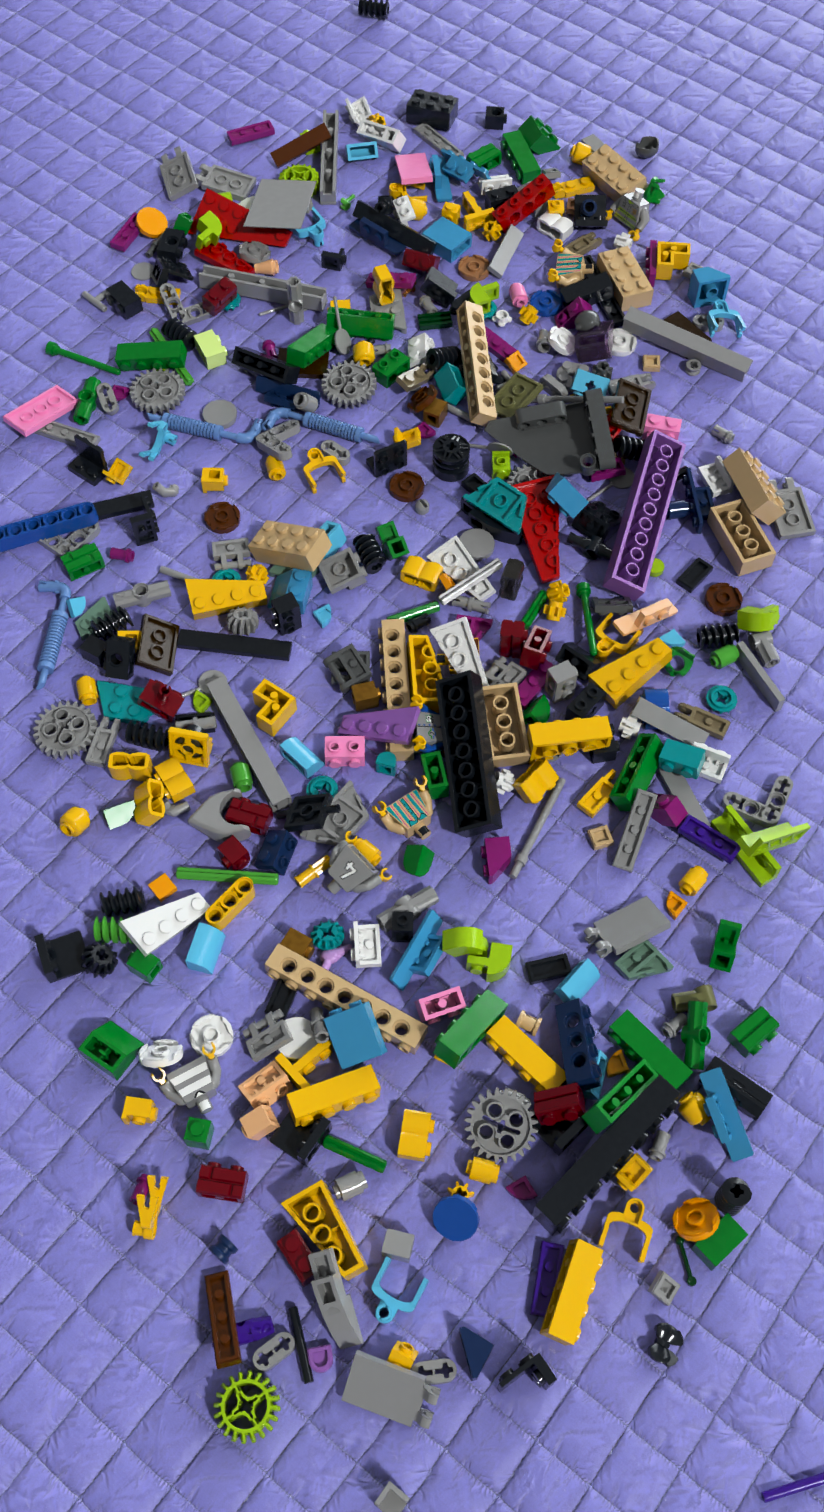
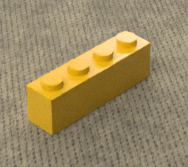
(524, 1055)
(333, 1095)
(572, 1292)

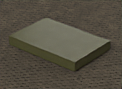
(516, 394)

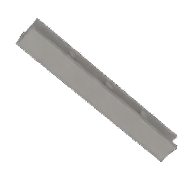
(329, 160)
(263, 287)
(686, 344)
(249, 745)

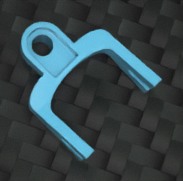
(315, 231)
(721, 310)
(163, 436)
(389, 1302)

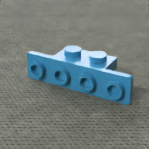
(462, 169)
(440, 179)
(421, 952)
(725, 1115)

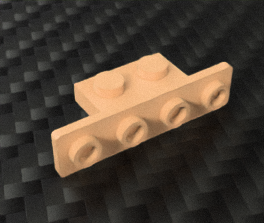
(645, 617)

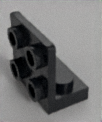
(598, 220)
(164, 266)
(439, 287)
(388, 459)
(89, 462)
(596, 519)
(143, 525)
(61, 955)
(560, 1134)
(301, 1141)
(541, 1372)

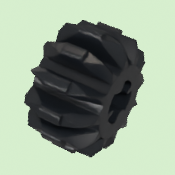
(99, 959)

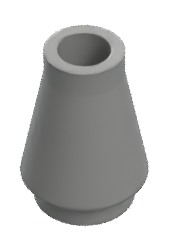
(542, 342)

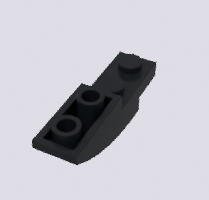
(480, 520)

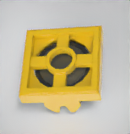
(190, 745)

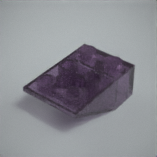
(595, 343)

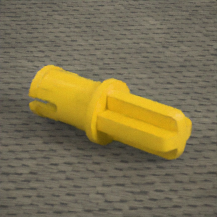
(312, 871)

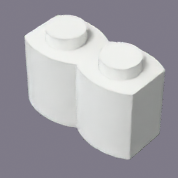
(555, 226)

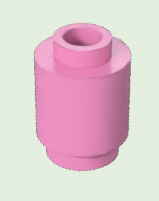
(518, 295)

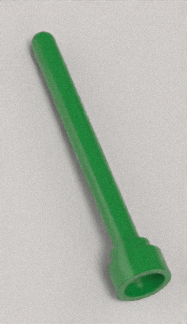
(53, 349)
(583, 592)

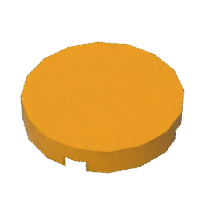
(151, 222)
(696, 1219)

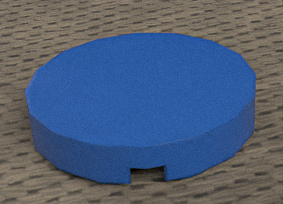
(546, 302)
(455, 1217)

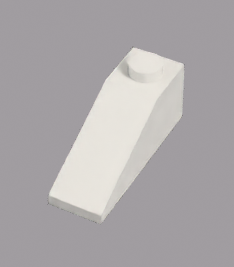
(385, 136)

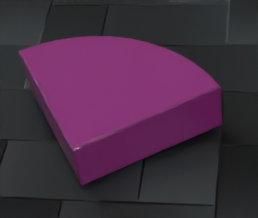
(120, 392)
(426, 430)
(521, 1189)

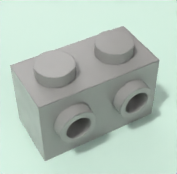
(561, 681)

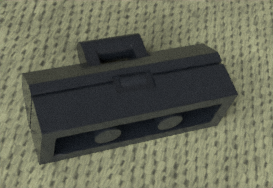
(746, 1094)

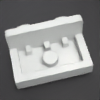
(358, 110)
(494, 183)
(403, 210)
(418, 348)
(716, 477)
(715, 763)
(367, 945)

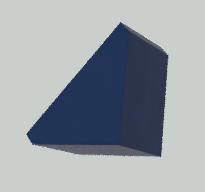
(476, 1351)

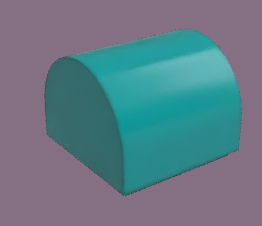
(386, 763)

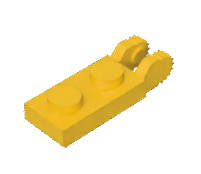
(573, 187)
(152, 294)
(598, 795)

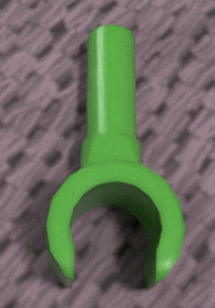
(346, 202)

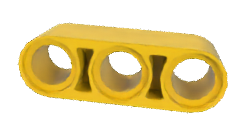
(232, 894)

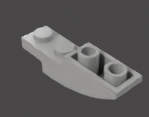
(332, 1299)

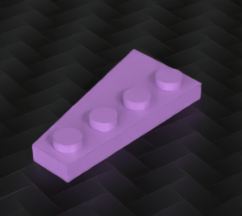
(383, 726)

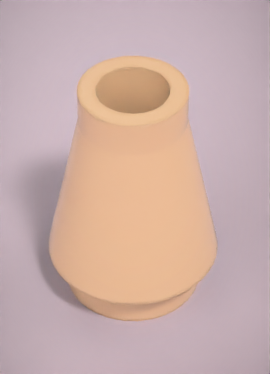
(267, 267)

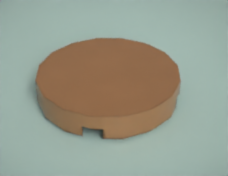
(473, 268)

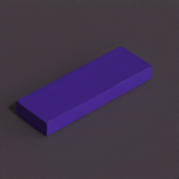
(709, 839)
(547, 1271)

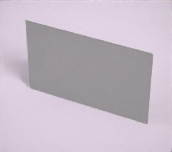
(280, 204)

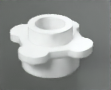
(502, 317)

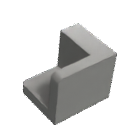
(398, 1245)
(391, 1499)

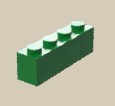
(520, 156)
(363, 323)
(311, 346)
(151, 355)
(637, 770)
(470, 1028)
(641, 1044)
(620, 1096)

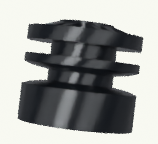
(451, 457)

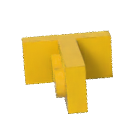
(476, 216)
(305, 1064)

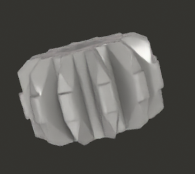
(242, 621)

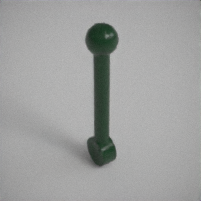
(691, 1281)

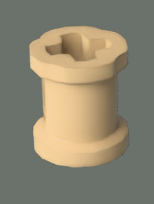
(528, 1023)

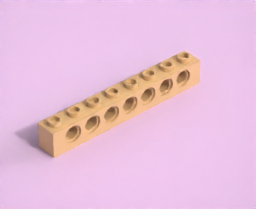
(476, 363)
(395, 630)
(284, 957)

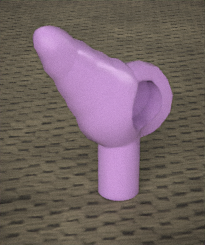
(332, 956)

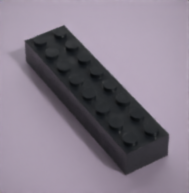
(468, 754)
(605, 1155)

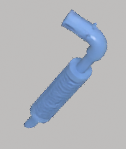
(321, 424)
(206, 429)
(55, 630)

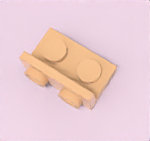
(266, 1086)

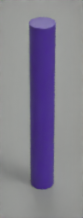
(792, 1488)

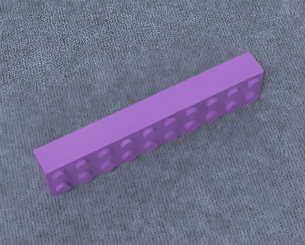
(644, 516)

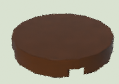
(422, 399)
(406, 486)
(222, 517)
(723, 599)

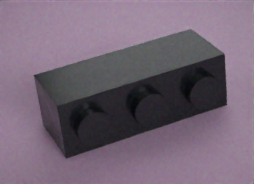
(591, 290)

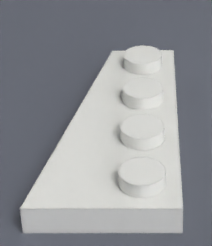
(459, 565)
(459, 647)
(163, 923)

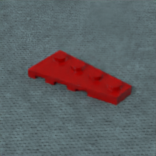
(222, 257)

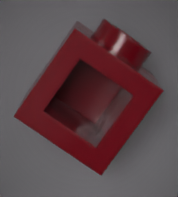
(233, 854)

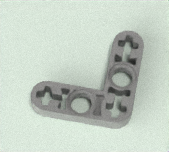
(184, 313)
(271, 440)
(65, 544)
(762, 810)

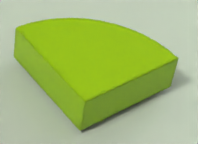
(201, 702)

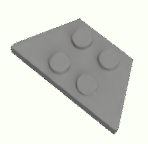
(393, 308)
(351, 818)

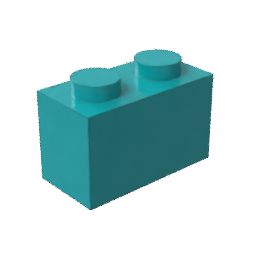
(451, 384)
(682, 759)

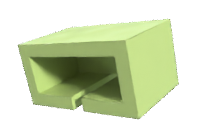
(210, 349)

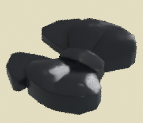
(666, 1335)

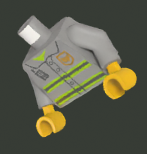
(631, 211)

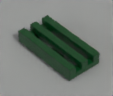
(434, 320)

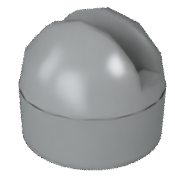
(420, 509)

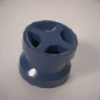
(223, 1249)

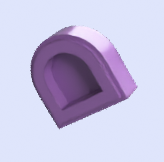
(320, 1358)

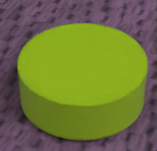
(657, 568)

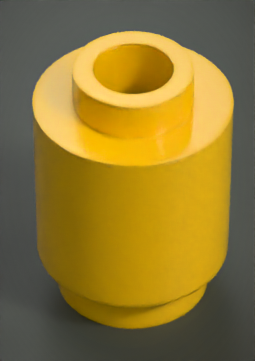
(275, 468)
(87, 690)
(370, 852)
(693, 880)
(482, 1170)

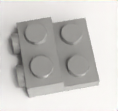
(343, 571)

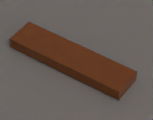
(301, 145)
(223, 1319)

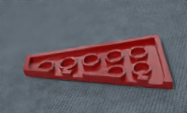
(233, 218)
(541, 528)

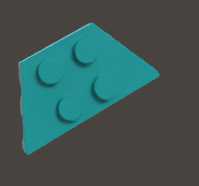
(500, 502)
(120, 702)

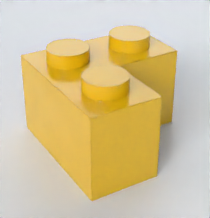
(671, 256)
(276, 707)

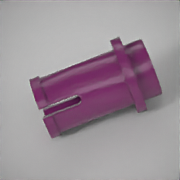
(269, 348)
(121, 554)
(141, 1188)

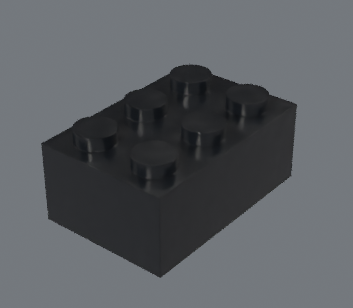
(432, 109)

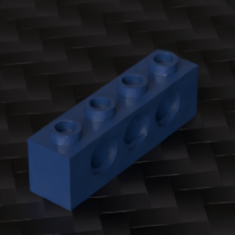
(568, 1016)

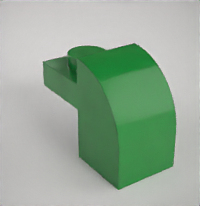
(391, 543)
(724, 945)

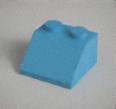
(707, 286)
(565, 495)
(294, 581)

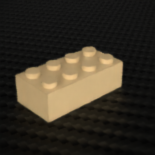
(612, 173)
(627, 277)
(754, 486)
(741, 537)
(290, 545)
(506, 725)

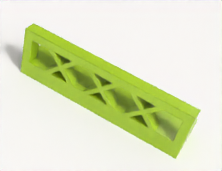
(771, 838)
(761, 867)

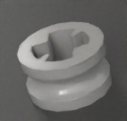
(689, 367)

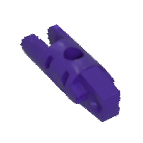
(254, 1329)

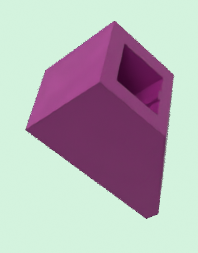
(567, 316)
(668, 810)
(497, 857)

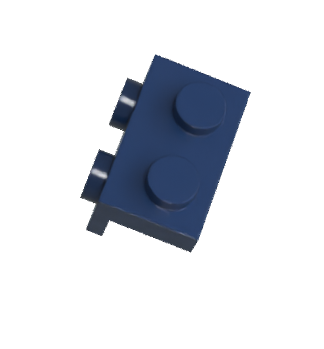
(276, 851)

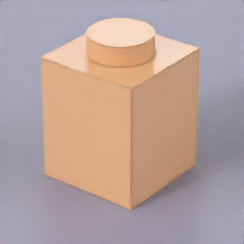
(259, 1122)

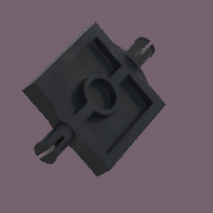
(308, 812)

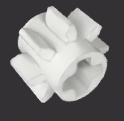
(623, 240)
(629, 726)
(504, 781)

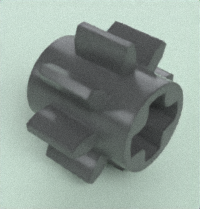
(602, 369)

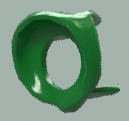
(652, 192)
(687, 657)

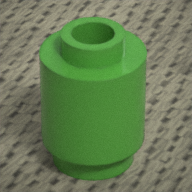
(724, 656)
(241, 776)

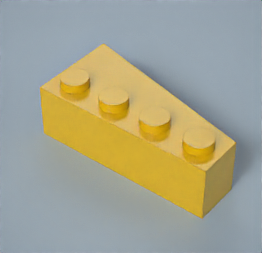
(218, 597)
(423, 670)
(630, 672)
(568, 737)
(324, 1224)

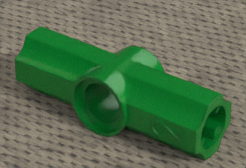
(87, 401)
(696, 1035)

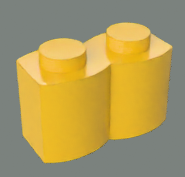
(383, 284)
(421, 573)
(130, 766)
(174, 779)
(535, 781)
(149, 802)
(414, 1135)

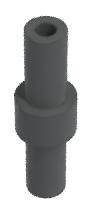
(154, 245)

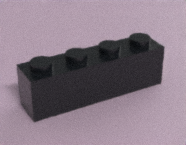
(265, 365)

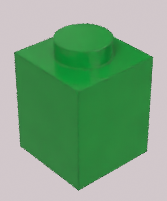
(144, 967)
(199, 1133)

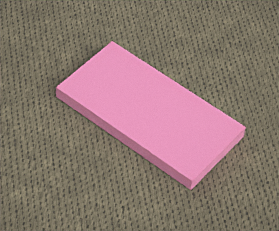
(413, 168)
(41, 410)

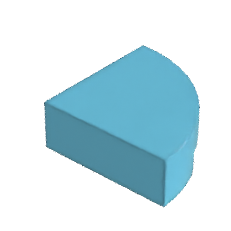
(76, 606)
(323, 615)
(673, 639)

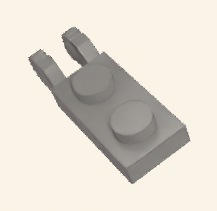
(642, 380)
(102, 743)

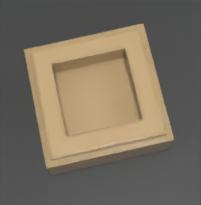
(651, 363)
(600, 837)

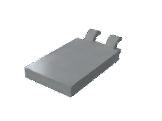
(178, 174)
(225, 180)
(797, 519)
(627, 927)
(389, 1390)

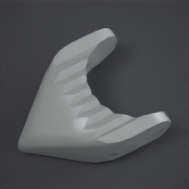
(210, 820)

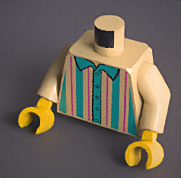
(569, 266)
(410, 813)

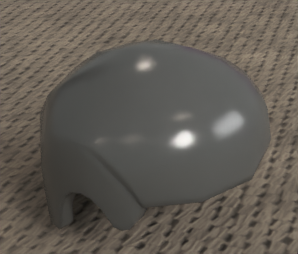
(647, 147)
(586, 320)

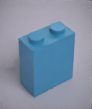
(450, 239)
(355, 1034)

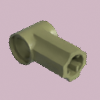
(702, 993)

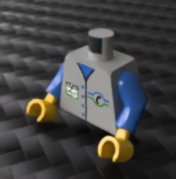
(427, 732)

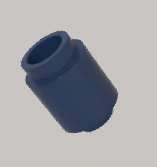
(588, 203)
(678, 509)

